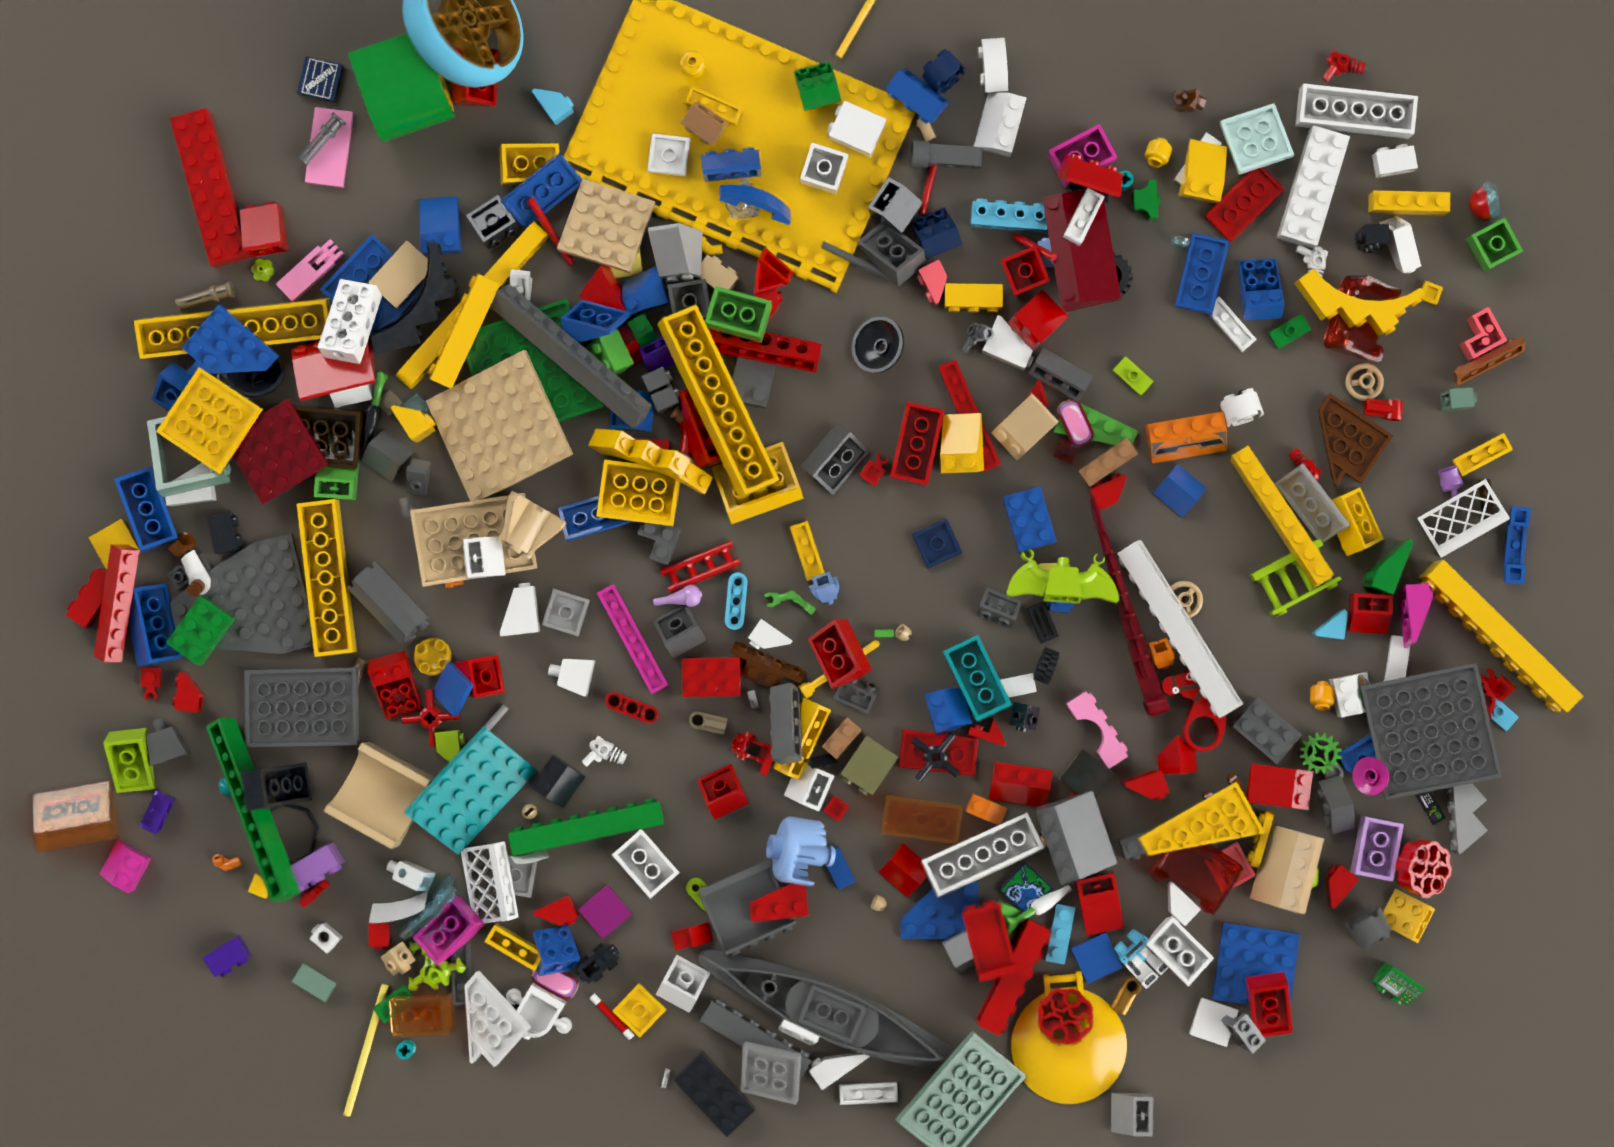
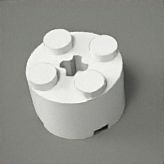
(1241, 408)

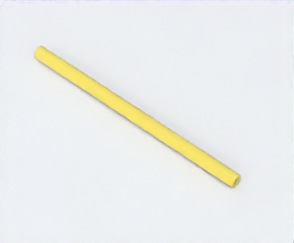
(364, 1054)

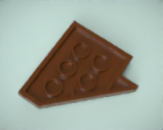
(1350, 440)

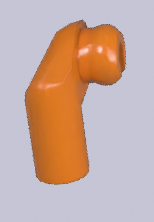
(226, 864)

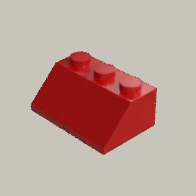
(475, 95)
(1091, 175)
(839, 653)
(1020, 784)

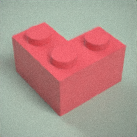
(1486, 332)

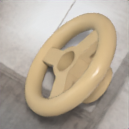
(1371, 381)
(1192, 588)

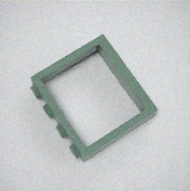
(167, 488)

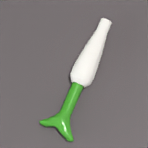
(1038, 907)

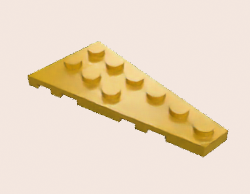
(1213, 820)

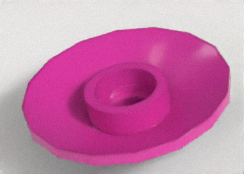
(1363, 776)

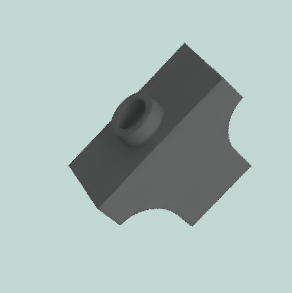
(418, 477)

